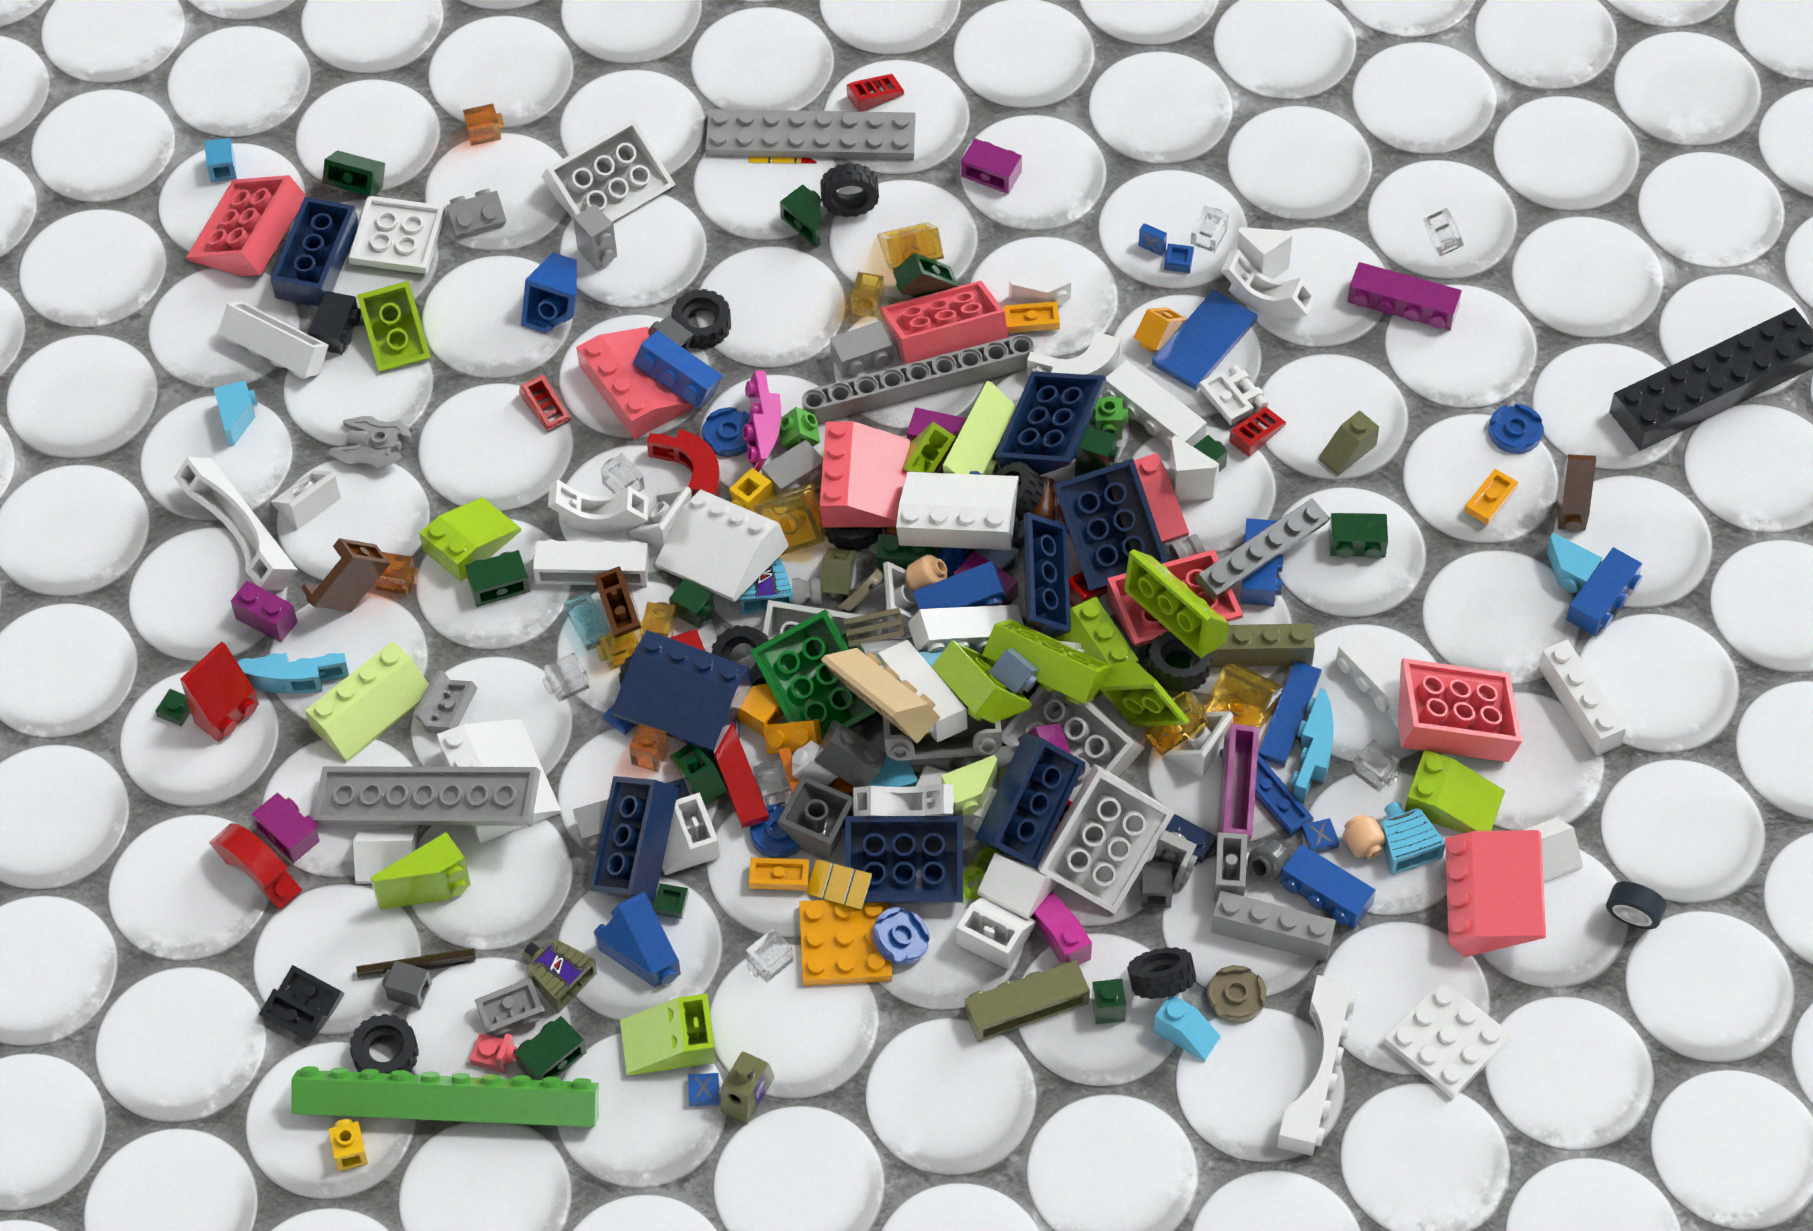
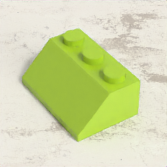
(1097, 634)
(975, 687)

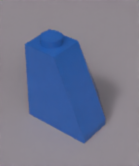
(550, 293)
(638, 942)

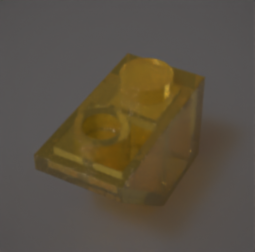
(1169, 736)

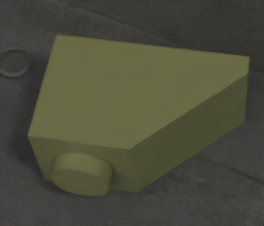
(1350, 443)
(837, 572)

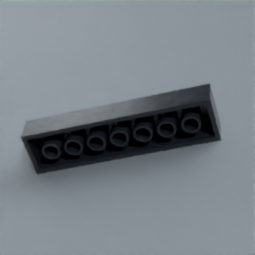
(1714, 379)

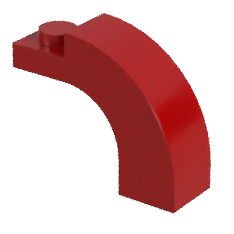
(692, 453)
(250, 854)

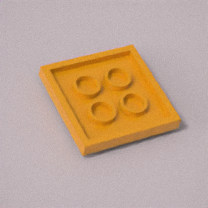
(840, 944)

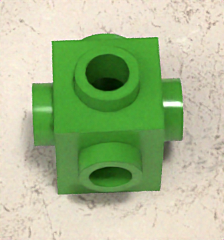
(1109, 415)
(797, 427)

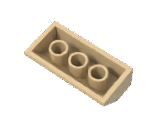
(883, 691)

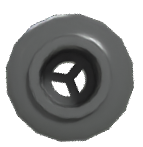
(1268, 860)

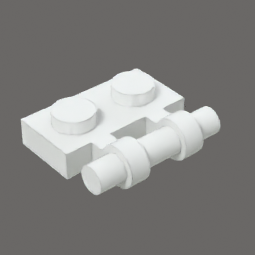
(1227, 398)

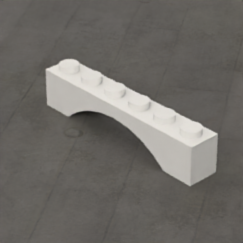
(264, 558)
(1302, 1118)

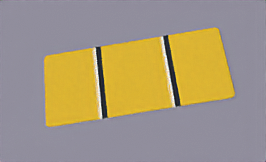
(839, 884)

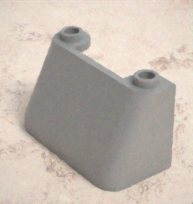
(977, 740)

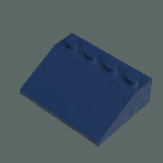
(1050, 420)
(1107, 520)
(682, 691)
(908, 857)

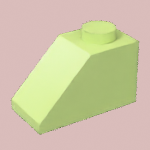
(971, 785)

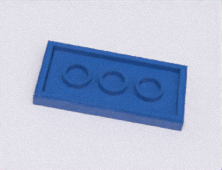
(1204, 339)

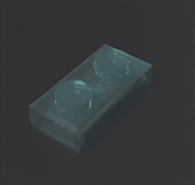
(586, 620)

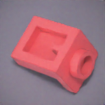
(493, 1052)

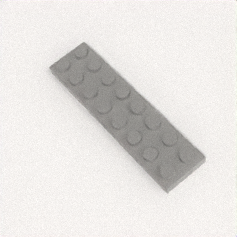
(811, 134)
(426, 796)

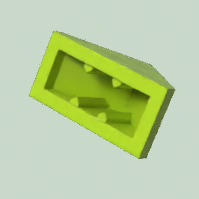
(928, 449)

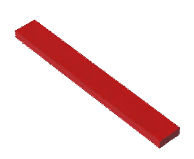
(734, 764)

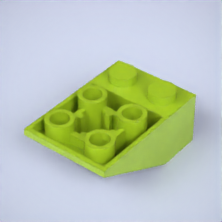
(669, 1036)

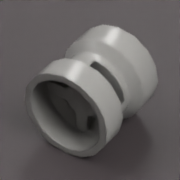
(1189, 547)
(806, 590)

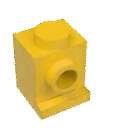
(751, 489)
(352, 1151)

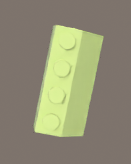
(981, 434)
(368, 702)

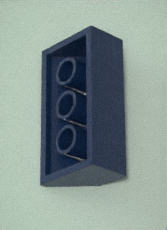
(1046, 575)
(1030, 800)
(633, 837)

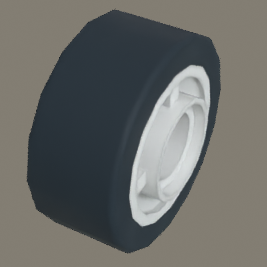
(1636, 905)

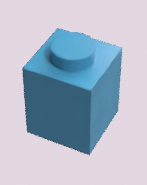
(220, 159)

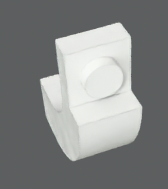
(1264, 294)
(1096, 360)
(598, 513)
(903, 801)

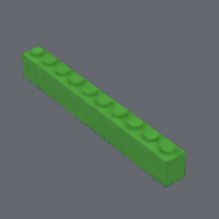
(445, 1097)

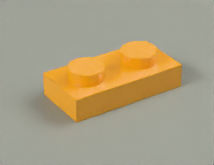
(1032, 317)
(1491, 496)
(791, 735)
(779, 874)

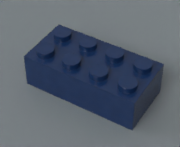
(314, 251)

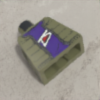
(559, 971)
(749, 1082)

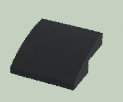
(301, 1003)

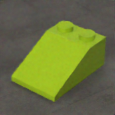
(393, 326)
(467, 535)
(1140, 697)
(1453, 794)
(423, 876)

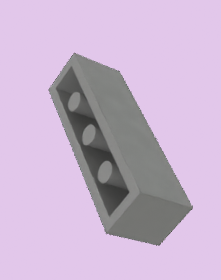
(1273, 926)

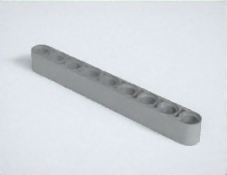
(961, 369)

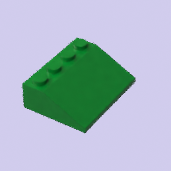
(803, 682)

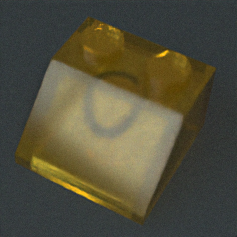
(903, 242)
(797, 514)
(1245, 695)

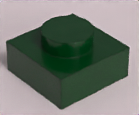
(174, 708)
(670, 901)

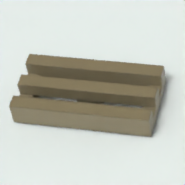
(868, 617)

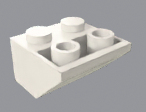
(690, 836)
(993, 932)

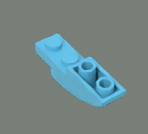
(304, 675)
(1316, 745)

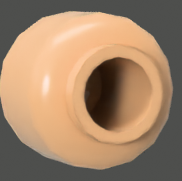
(925, 572)
(1364, 836)

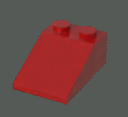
(219, 693)

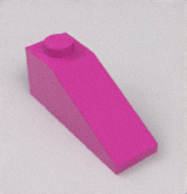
(1062, 931)

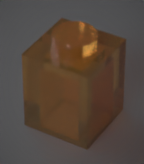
(483, 124)
(398, 575)
(649, 748)

